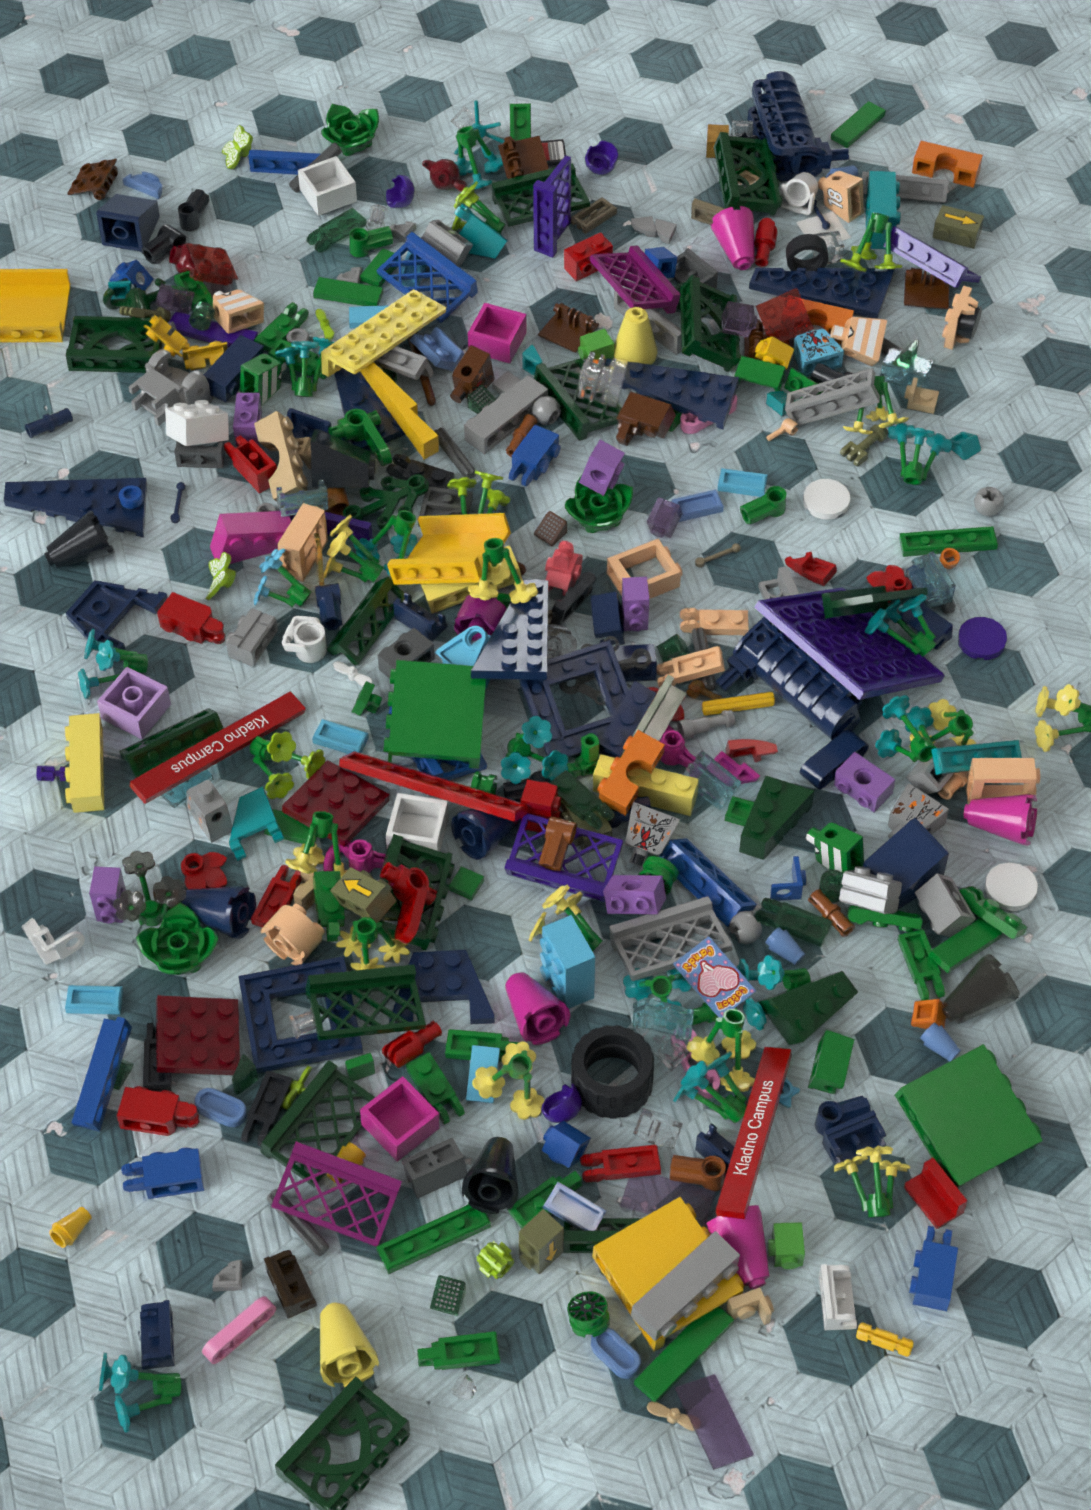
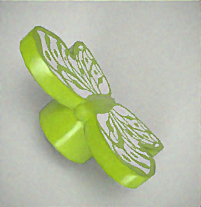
(238, 147)
(221, 574)

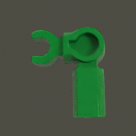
(589, 757)

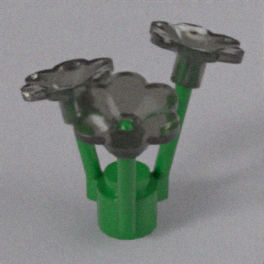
(131, 905)

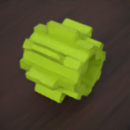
(495, 1260)

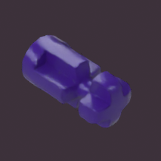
(48, 773)

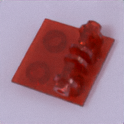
(211, 264)
(785, 316)

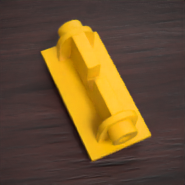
(159, 331)
(195, 356)

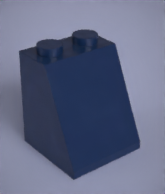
(127, 221)
(911, 858)

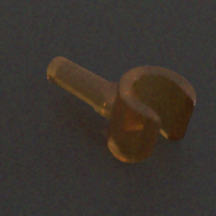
(697, 687)

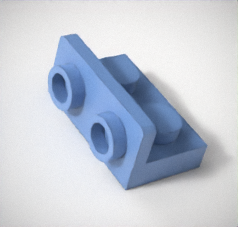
(438, 349)

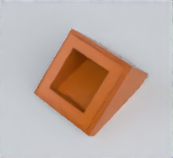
(928, 1012)

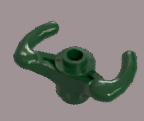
(134, 298)

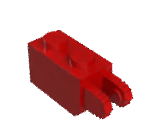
(251, 463)
(190, 620)
(155, 1111)

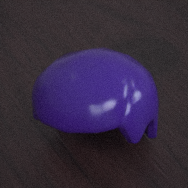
(601, 158)
(402, 192)
(562, 1105)

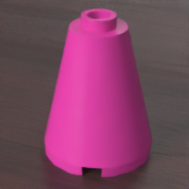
(736, 235)
(1004, 816)
(536, 1009)
(749, 1241)

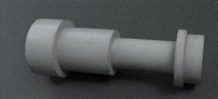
(689, 728)

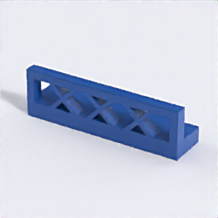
(279, 161)
(706, 879)
(102, 1074)

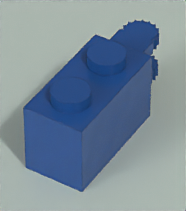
(534, 454)
(166, 1173)
(935, 1272)

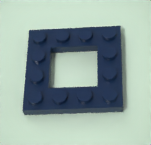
(593, 659)
(276, 1054)

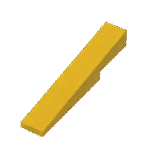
(403, 410)

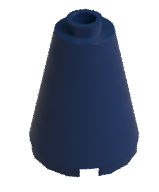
(480, 831)
(223, 908)

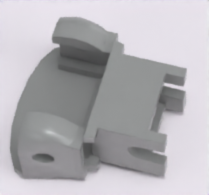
(166, 386)

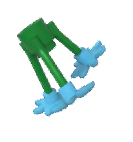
(297, 592)

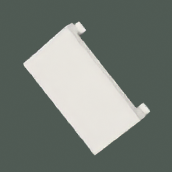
(837, 1297)

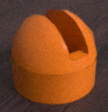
(948, 554)

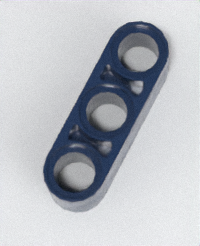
(822, 766)

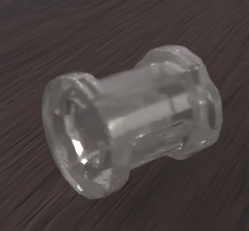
(377, 217)
(301, 1023)

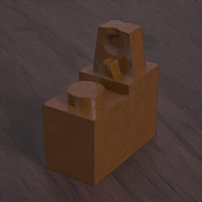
(644, 416)

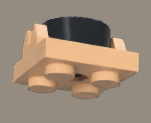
(961, 319)

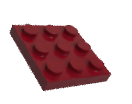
(340, 793)
(197, 1035)

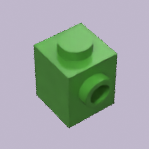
(597, 342)
(787, 1245)

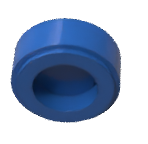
(131, 497)

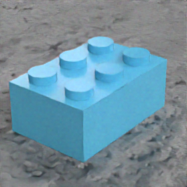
(567, 962)

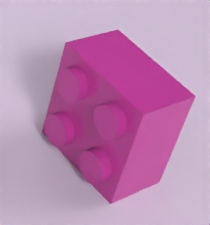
(498, 332)
(399, 1118)

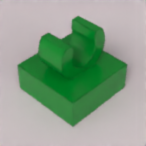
(366, 700)

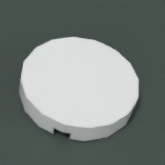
(826, 498)
(1011, 886)

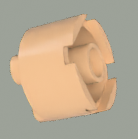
(292, 933)

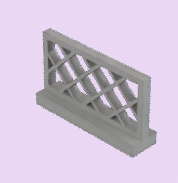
(664, 925)

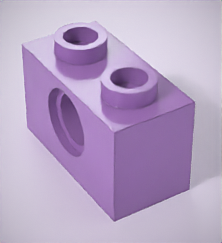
(247, 412)
(603, 468)
(635, 603)
(877, 784)
(105, 888)
(634, 894)

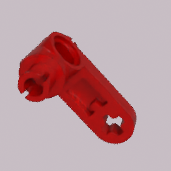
(412, 889)

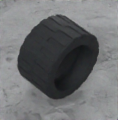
(615, 1043)

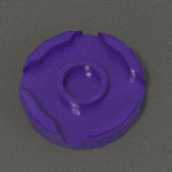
(982, 638)

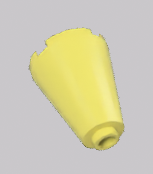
(635, 338)
(344, 1347)

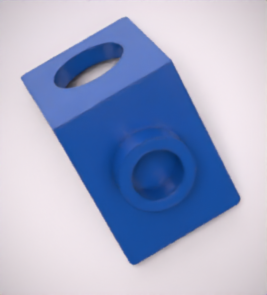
(129, 271)
(795, 888)

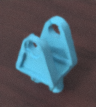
(461, 650)

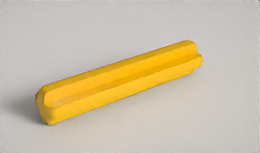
(738, 703)

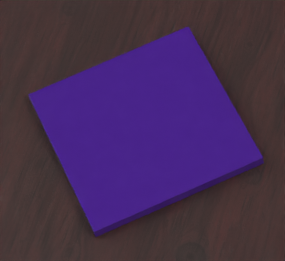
(859, 661)

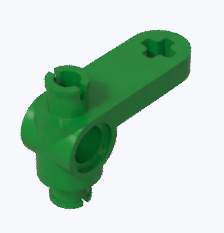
(360, 426)

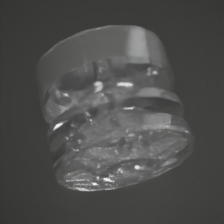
(602, 379)

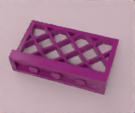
(642, 272)
(344, 1170)

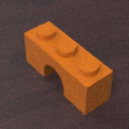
(934, 157)
(827, 315)
(640, 753)

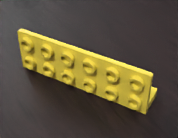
(380, 333)

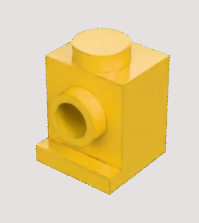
(774, 351)

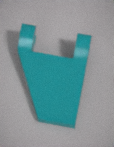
(484, 238)
(251, 817)

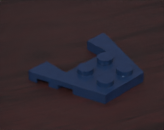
(105, 605)
(447, 978)

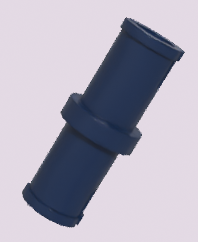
(48, 422)

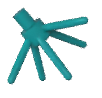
(482, 129)

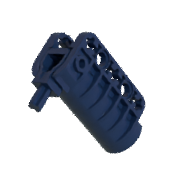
(788, 128)
(795, 676)

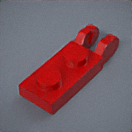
(276, 895)
(622, 1163)

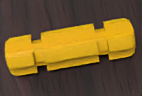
(884, 1339)

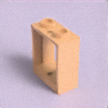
(299, 540)
(654, 549)
(1001, 771)

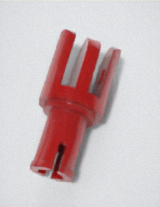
(765, 241)
(410, 1044)

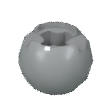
(546, 410)
(989, 501)
(745, 927)

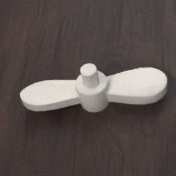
(352, 673)

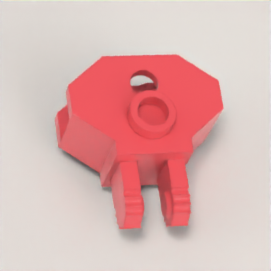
(563, 567)

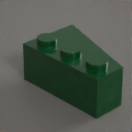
(773, 815)
(807, 1007)

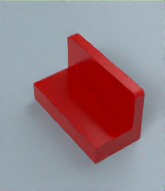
(936, 1194)

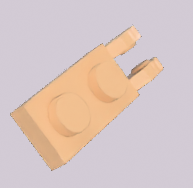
(715, 621)
(692, 666)

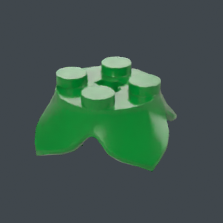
(349, 130)
(599, 511)
(178, 928)

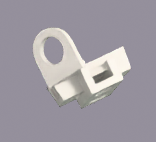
(50, 949)

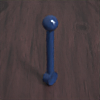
(825, 224)
(175, 518)

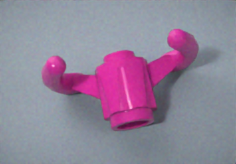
(675, 749)
(359, 855)

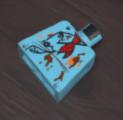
(816, 348)

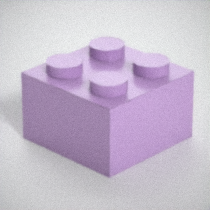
(134, 702)

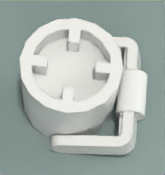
(798, 192)
(308, 639)

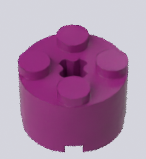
(479, 613)

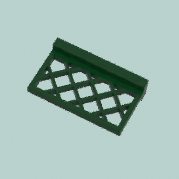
(521, 187)
(571, 414)
(863, 600)
(365, 981)
(302, 1108)

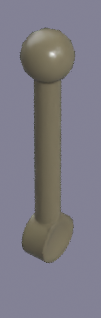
(700, 562)

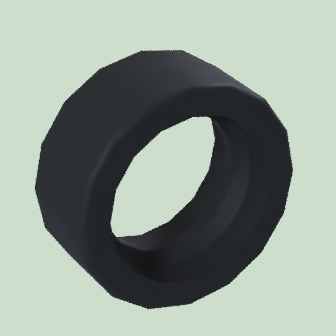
(807, 242)

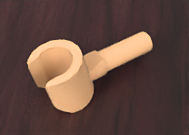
(787, 426)

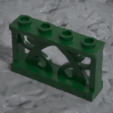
(731, 149)
(693, 299)
(97, 356)
(395, 855)
(344, 1406)

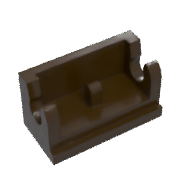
(289, 1283)

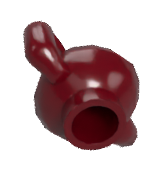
(444, 174)
(181, 258)

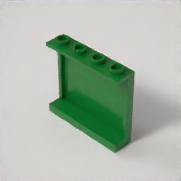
(435, 712)
(968, 1116)

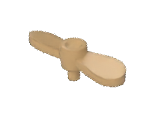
(673, 1416)

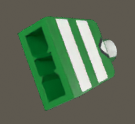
(262, 376)
(837, 847)

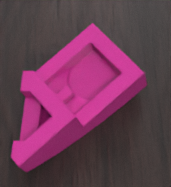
(742, 773)

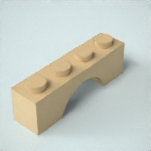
(277, 435)

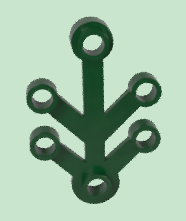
(410, 488)

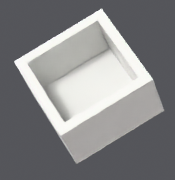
(327, 185)
(196, 423)
(419, 820)

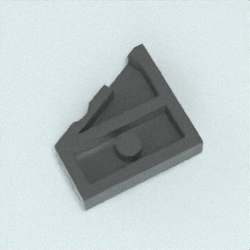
(443, 502)

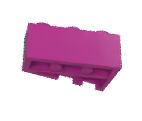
(248, 534)

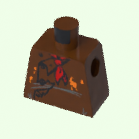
(471, 372)

